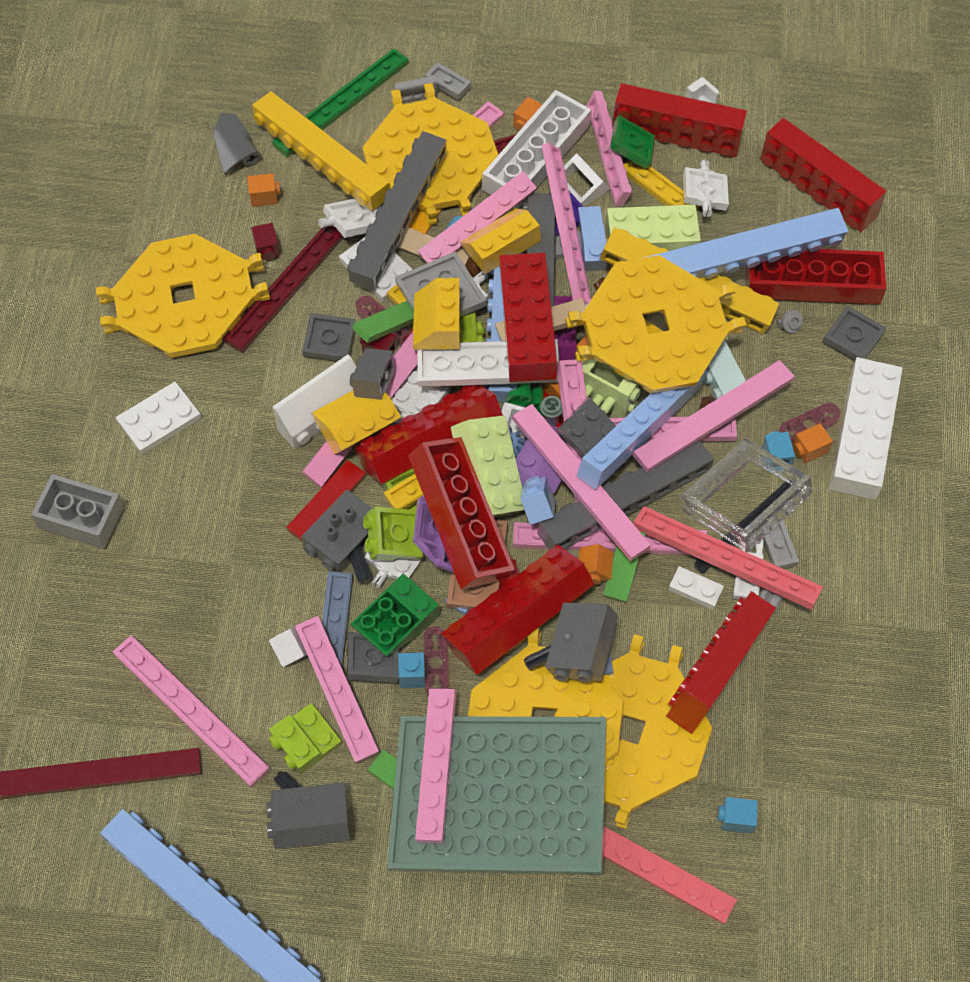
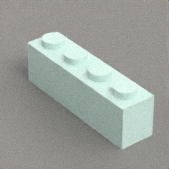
(723, 372)

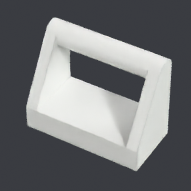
(600, 188)

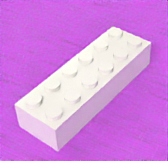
(557, 122)
(866, 428)

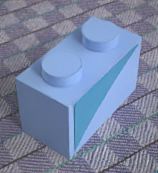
(537, 499)

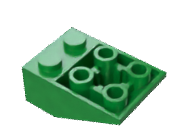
(397, 616)

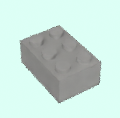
(77, 511)

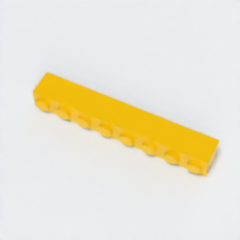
(321, 150)
(745, 303)

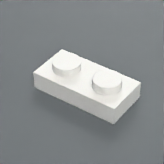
(696, 588)

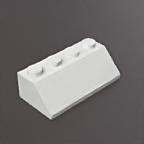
(294, 412)

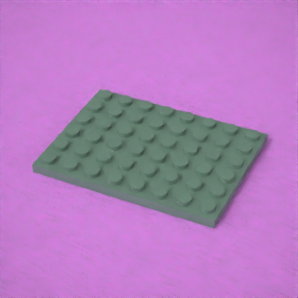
(518, 798)

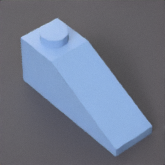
(592, 237)

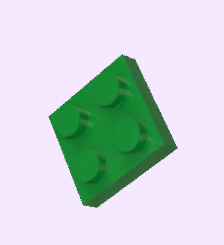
(632, 141)

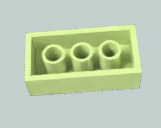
(661, 225)
(493, 461)

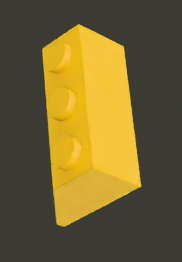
(504, 236)
(437, 315)
(353, 419)

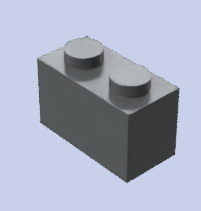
(372, 373)

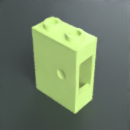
(609, 388)

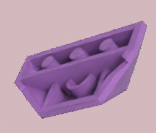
(532, 463)
(427, 536)

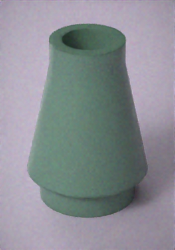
(551, 409)

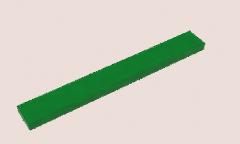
(352, 93)

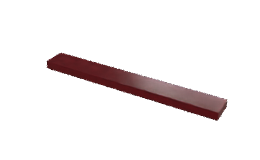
(284, 288)
(100, 773)

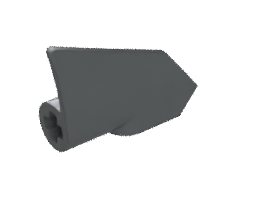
(234, 143)

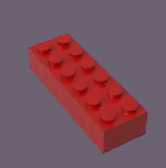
(682, 119)
(822, 174)
(822, 277)
(527, 317)
(387, 452)
(461, 512)
(517, 608)
(719, 661)

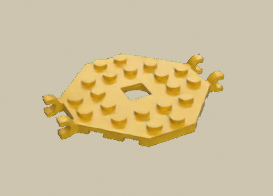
(467, 156)
(191, 326)
(663, 358)
(519, 691)
(666, 751)

